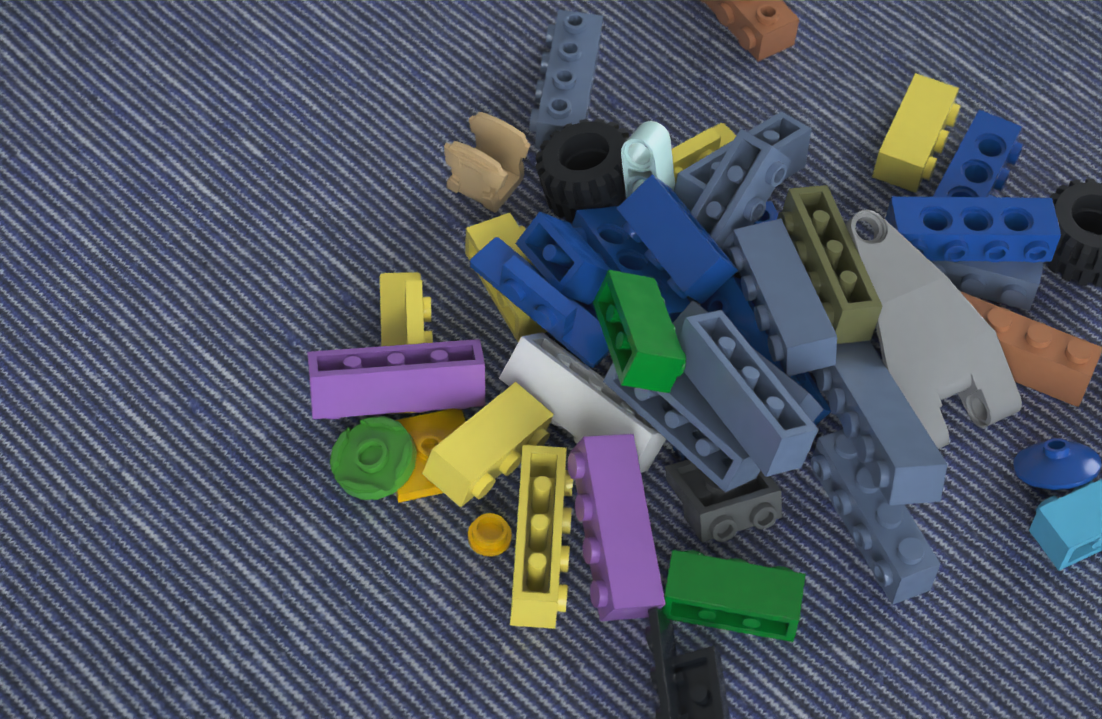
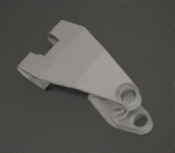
(933, 334)

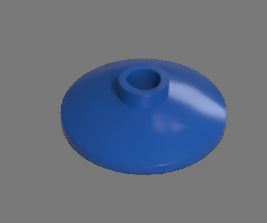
(1057, 464)

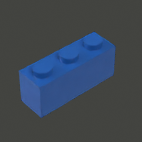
(675, 240)

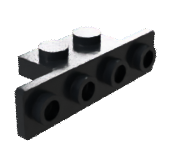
(686, 683)

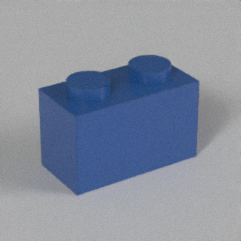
(563, 257)

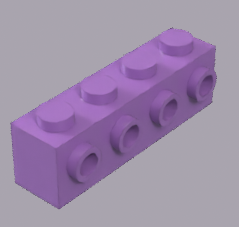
(396, 379)
(615, 527)

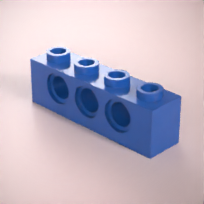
(982, 158)
(977, 227)
(607, 237)

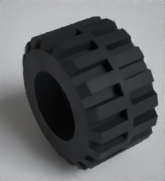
(582, 167)
(1079, 252)

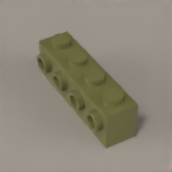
(832, 262)

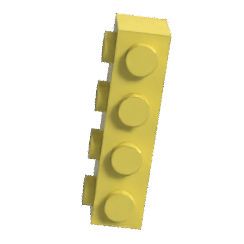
(539, 536)

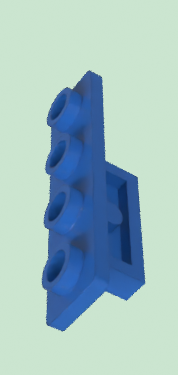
(541, 301)

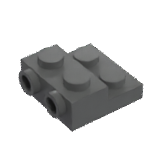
(721, 513)

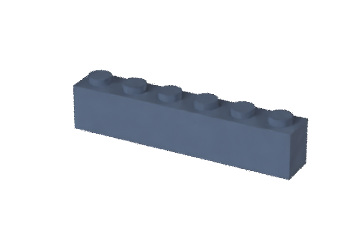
(882, 426)

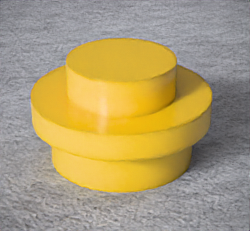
(489, 535)

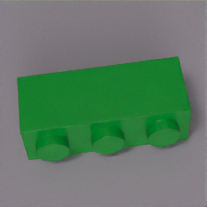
(639, 332)
(733, 595)

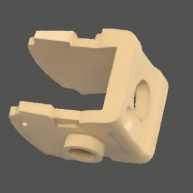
(492, 167)

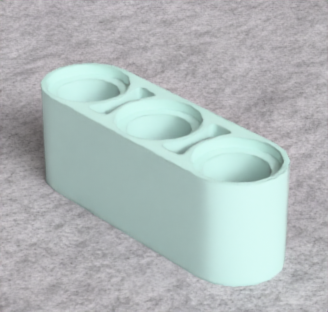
(642, 161)

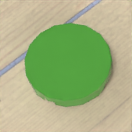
(373, 458)

